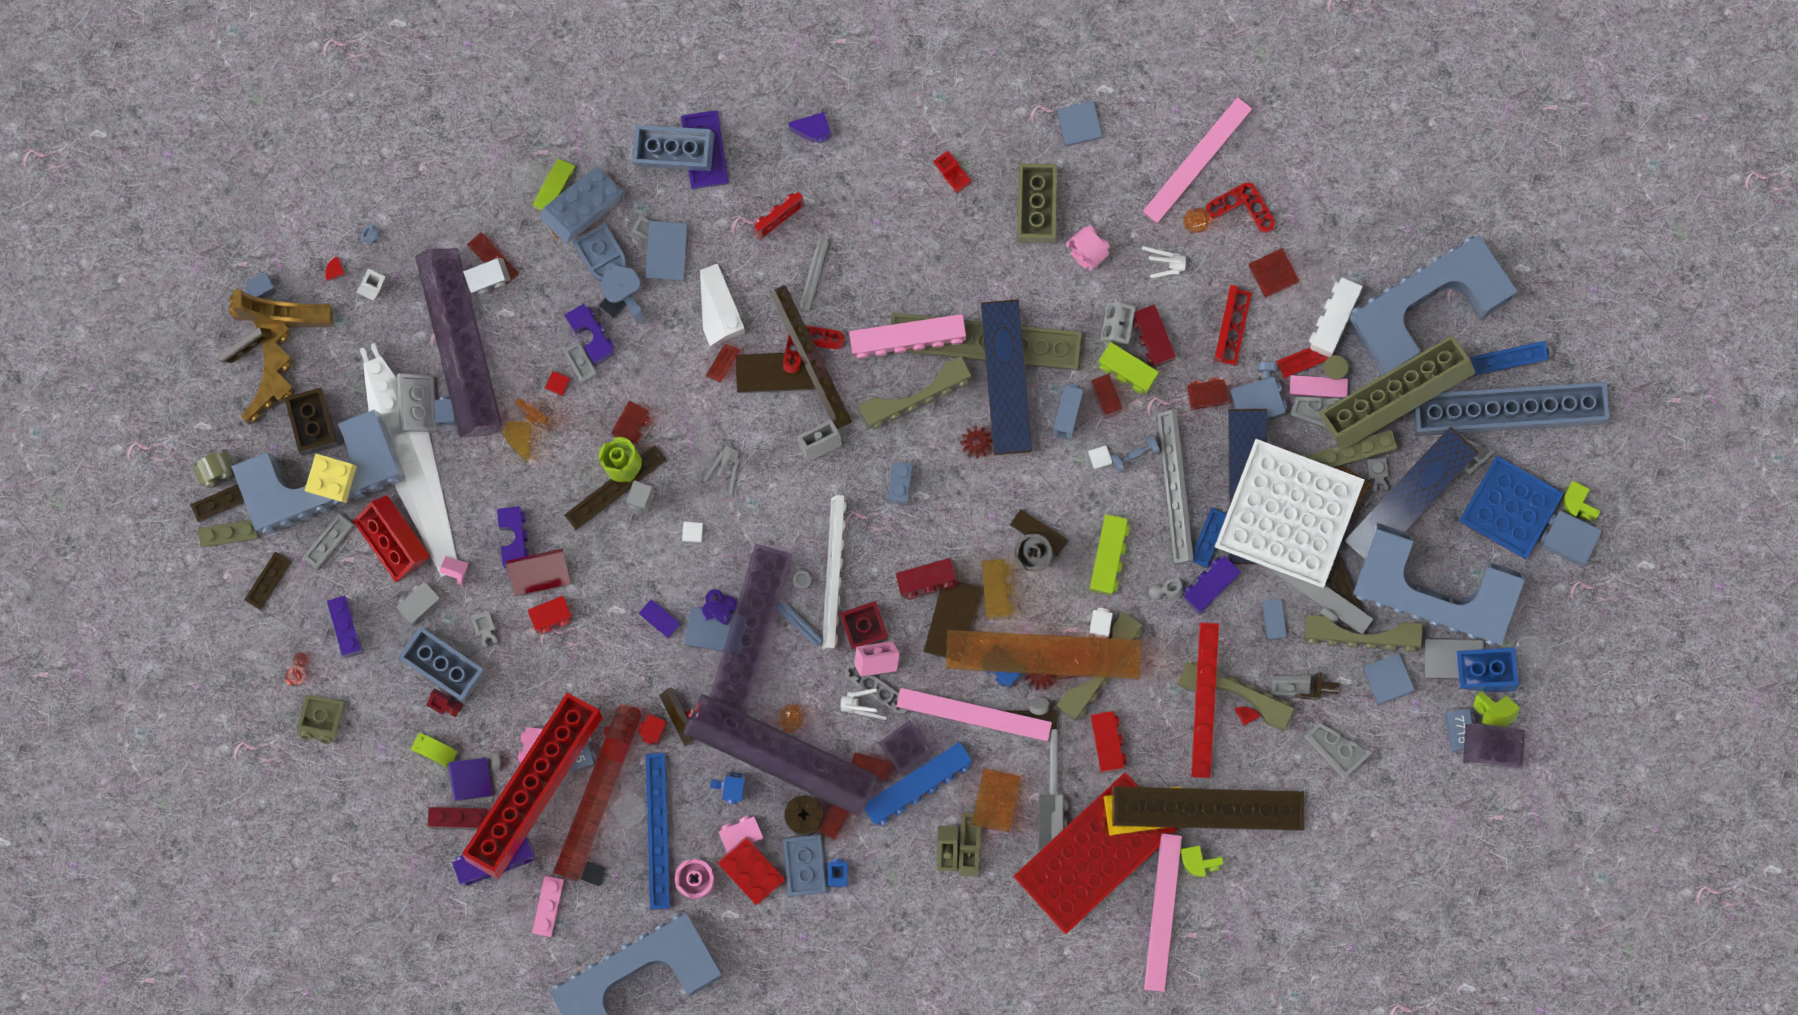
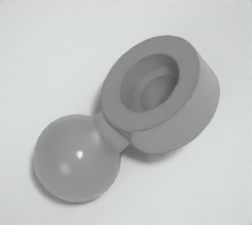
(1156, 591)

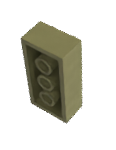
(1036, 203)

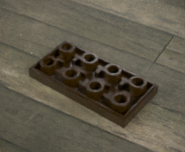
(766, 374)
(952, 612)

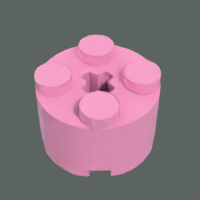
(1088, 247)
(695, 890)

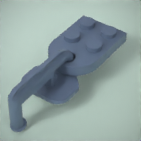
(608, 266)

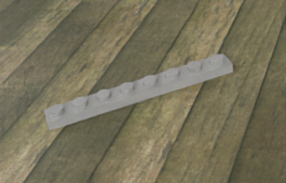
(1175, 487)

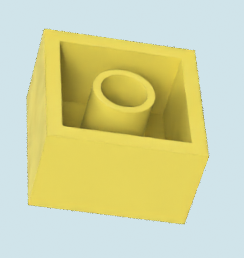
(330, 478)

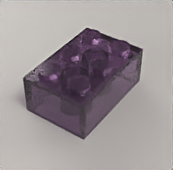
(1493, 746)

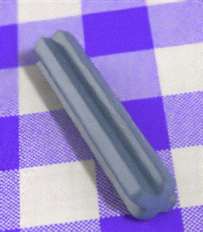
(799, 623)

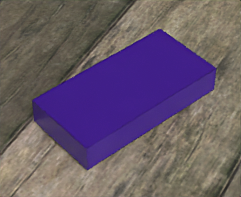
(659, 618)

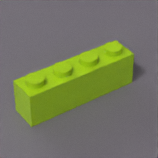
(1108, 555)

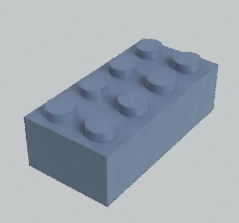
(673, 148)
(581, 205)
(442, 664)

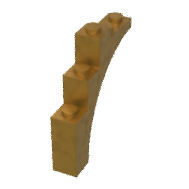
(294, 315)
(272, 385)

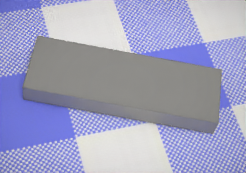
(328, 541)

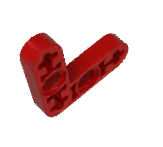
(1242, 199)
(829, 343)

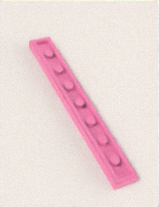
(1197, 160)
(973, 714)
(1162, 912)

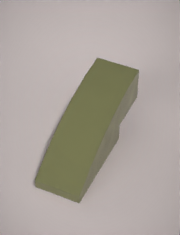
(969, 847)

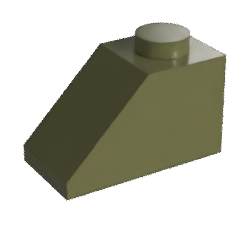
(947, 848)

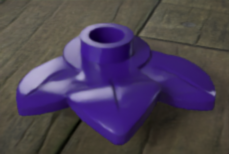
(719, 609)

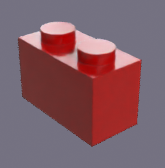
(549, 615)

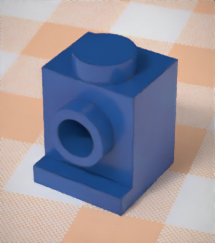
(833, 881)

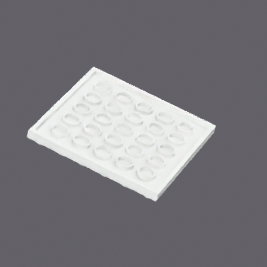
(1289, 513)

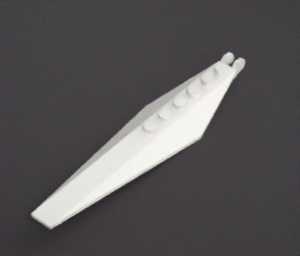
(421, 485)

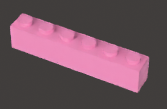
(907, 336)

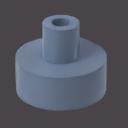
(370, 234)
(1267, 368)

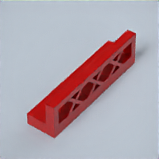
(1226, 323)

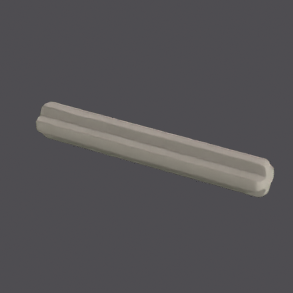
(813, 274)

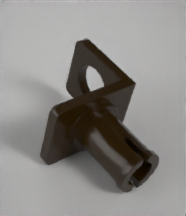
(1320, 687)

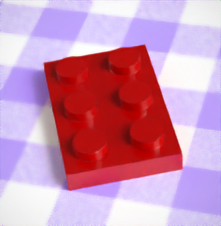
(778, 215)
(751, 871)

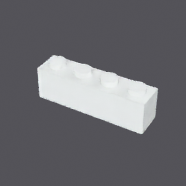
(1336, 317)

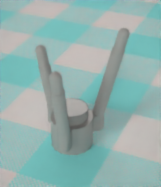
(727, 457)

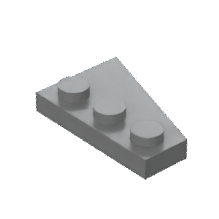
(1308, 409)
(1336, 750)

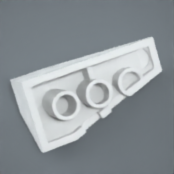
(718, 309)

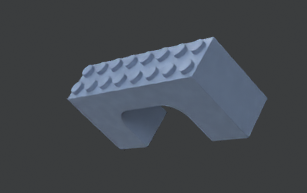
(1465, 269)
(275, 504)
(1479, 615)
(671, 944)

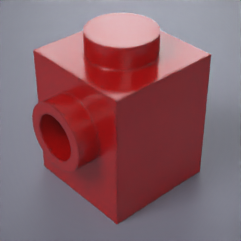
(652, 729)

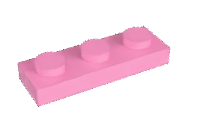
(548, 906)

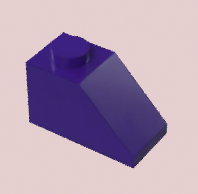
(812, 128)

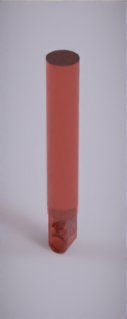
(597, 793)

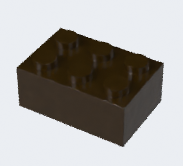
(311, 421)

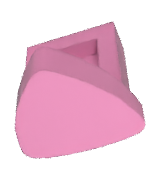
(454, 569)

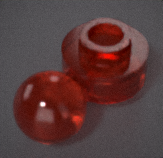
(300, 660)

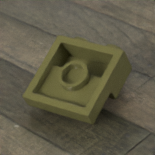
(320, 719)

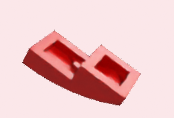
(952, 172)

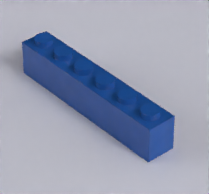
(918, 783)

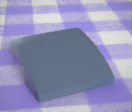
(1388, 679)

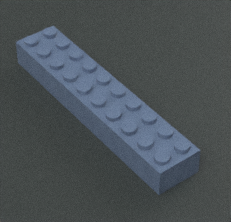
(1513, 409)

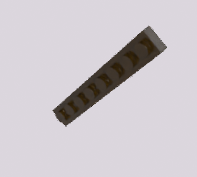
(810, 357)

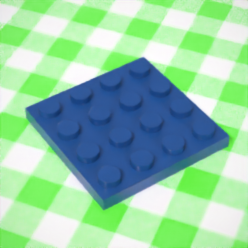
(1511, 507)

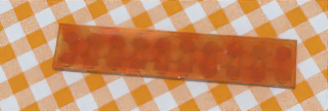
(1043, 654)

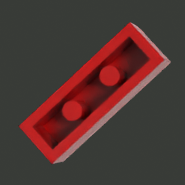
(1108, 742)

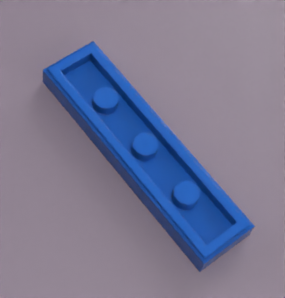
(1509, 358)

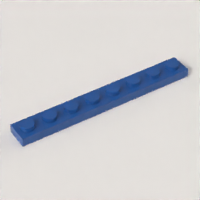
(657, 831)

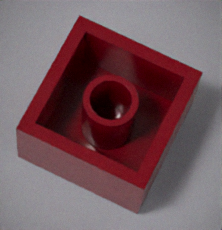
(864, 625)

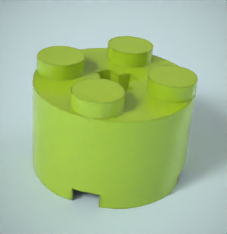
(620, 459)

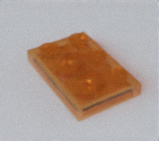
(996, 800)

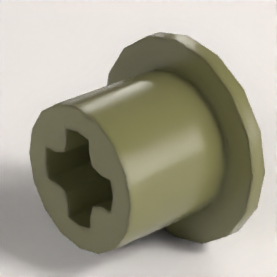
(1335, 367)

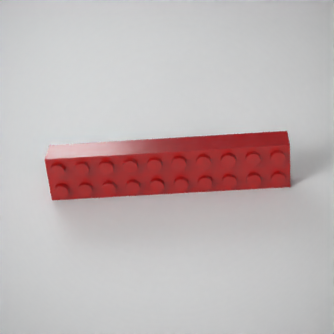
(532, 785)

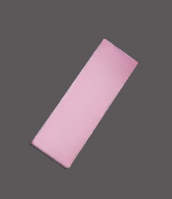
(1318, 387)

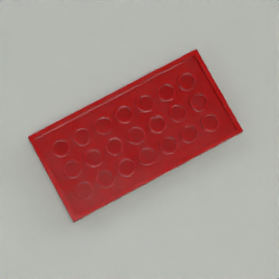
(1085, 863)

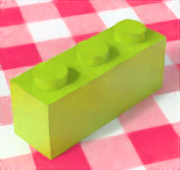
(1127, 369)

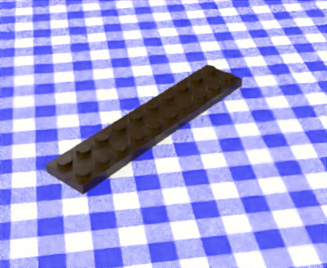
(1207, 808)

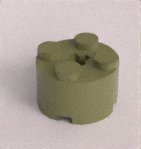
(214, 468)

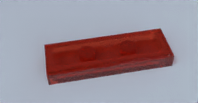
(486, 252)

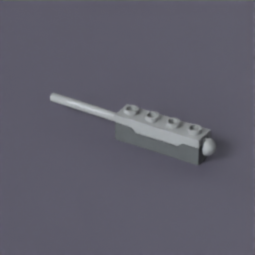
(1051, 805)

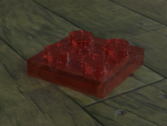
(1273, 273)

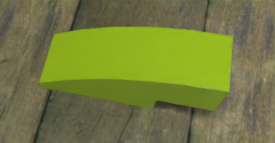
(554, 184)

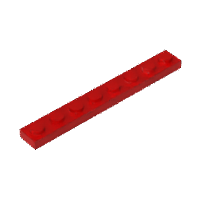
(1204, 700)

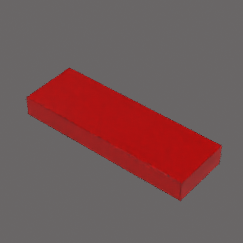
(1300, 362)

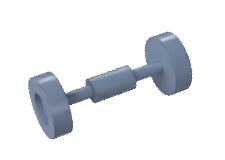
(1135, 453)

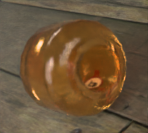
(1196, 220)
(791, 718)

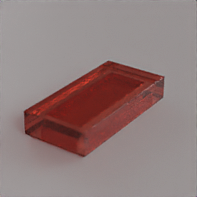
(722, 363)

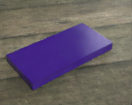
(718, 172)

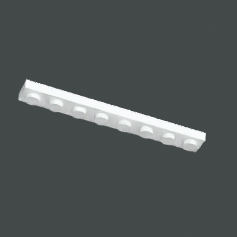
(834, 565)

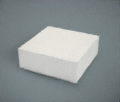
(1100, 457)
(692, 532)

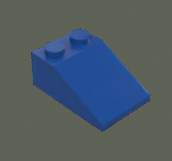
(1488, 670)

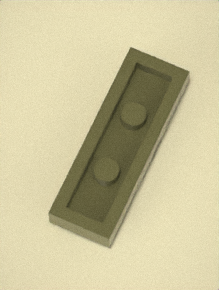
(227, 533)

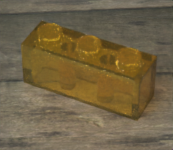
(996, 589)

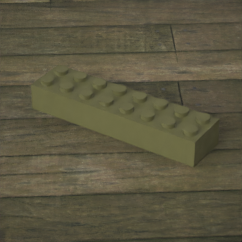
(1397, 392)

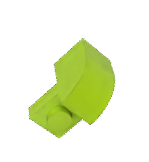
(1574, 499)
(1498, 713)
(433, 750)
(1194, 864)

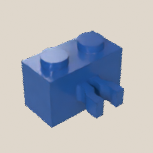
(732, 787)

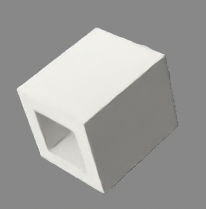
(370, 284)

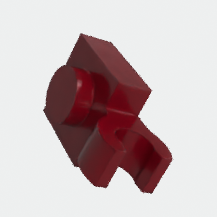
(441, 703)

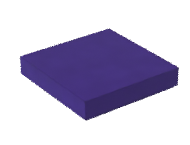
(470, 779)

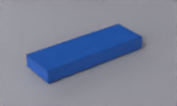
(1208, 537)

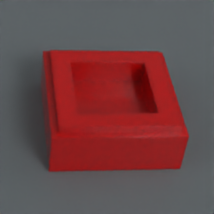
(557, 383)

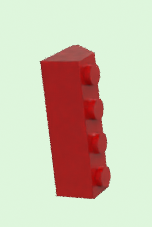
(391, 538)

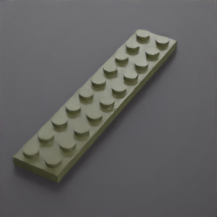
(1040, 345)

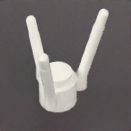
(1175, 261)
(850, 704)

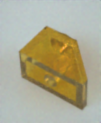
(519, 438)

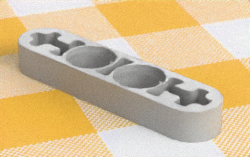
(879, 685)

